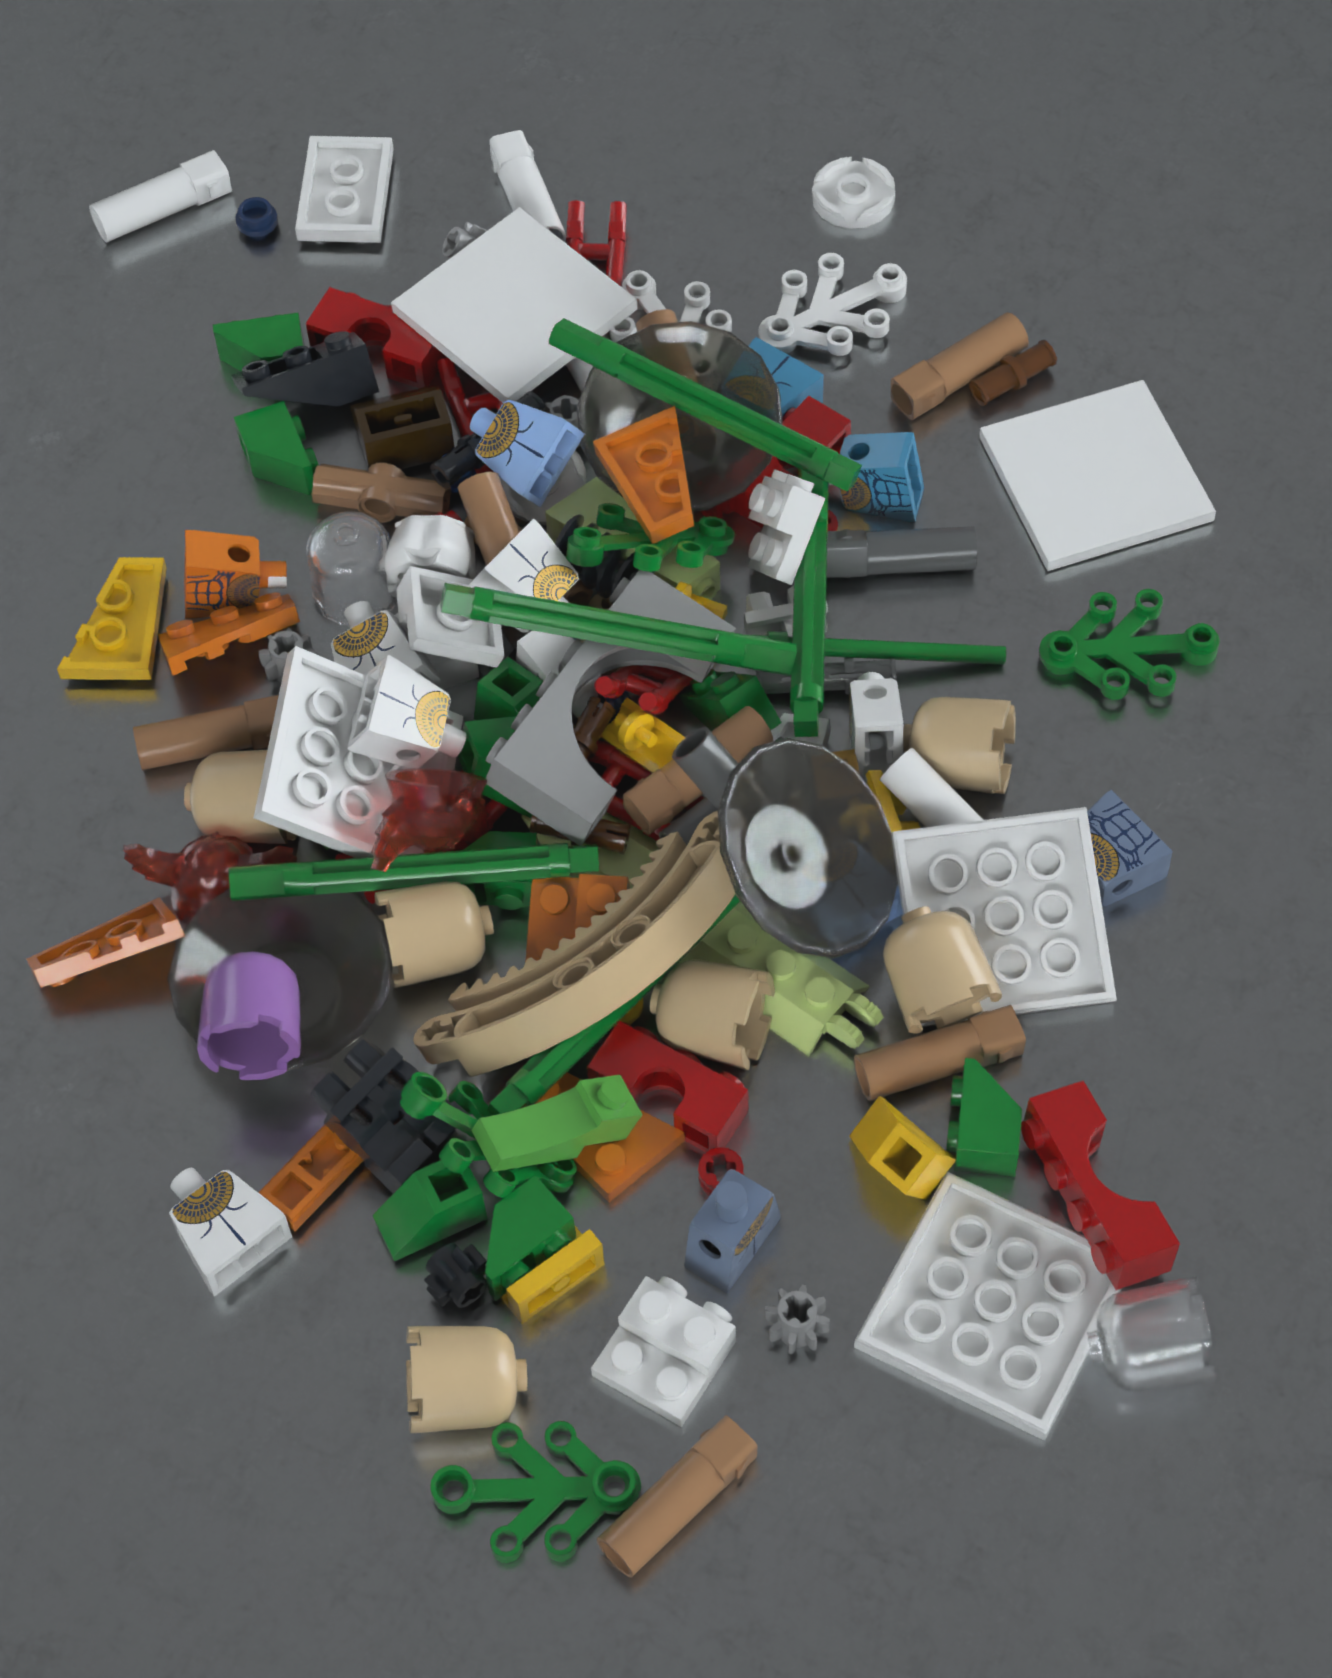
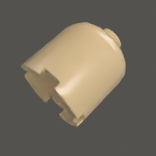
(964, 740)
(226, 797)
(433, 930)
(938, 969)
(714, 1011)
(461, 1377)

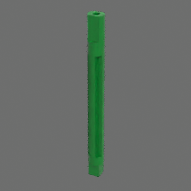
(705, 404)
(809, 623)
(619, 628)
(411, 870)
(551, 1064)

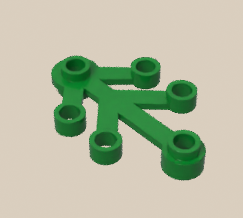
(706, 537)
(1123, 648)
(426, 1096)
(545, 1489)

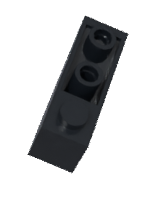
(321, 374)

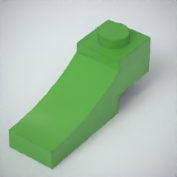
(560, 1126)

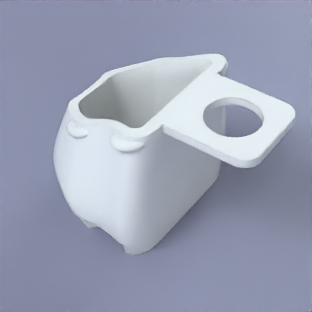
(430, 544)

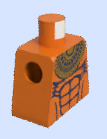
(225, 572)

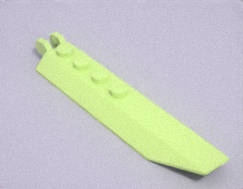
(808, 988)

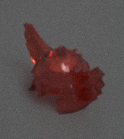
(429, 812)
(200, 867)

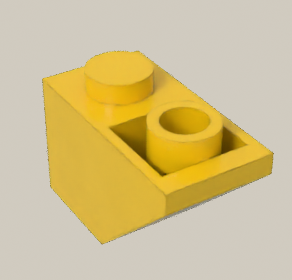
(901, 1150)

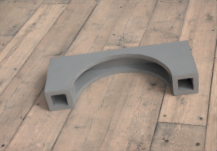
(542, 761)

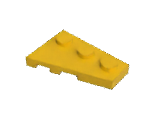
(123, 627)

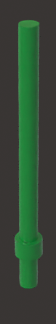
(905, 650)

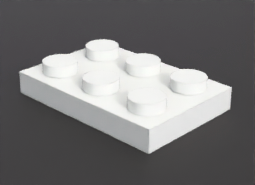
(344, 189)

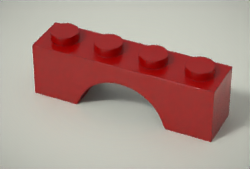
(1125, 1235)

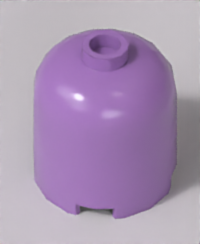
(250, 1016)

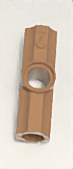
(379, 491)

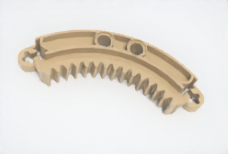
(594, 971)

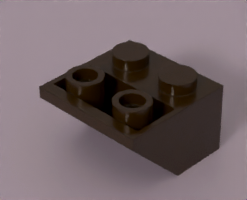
(404, 428)

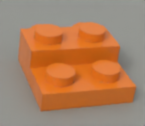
(564, 905)

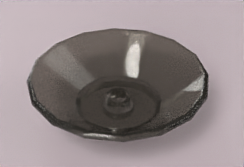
(714, 461)
(807, 848)
(325, 939)

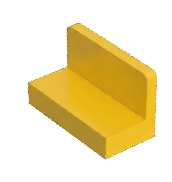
(555, 1276)

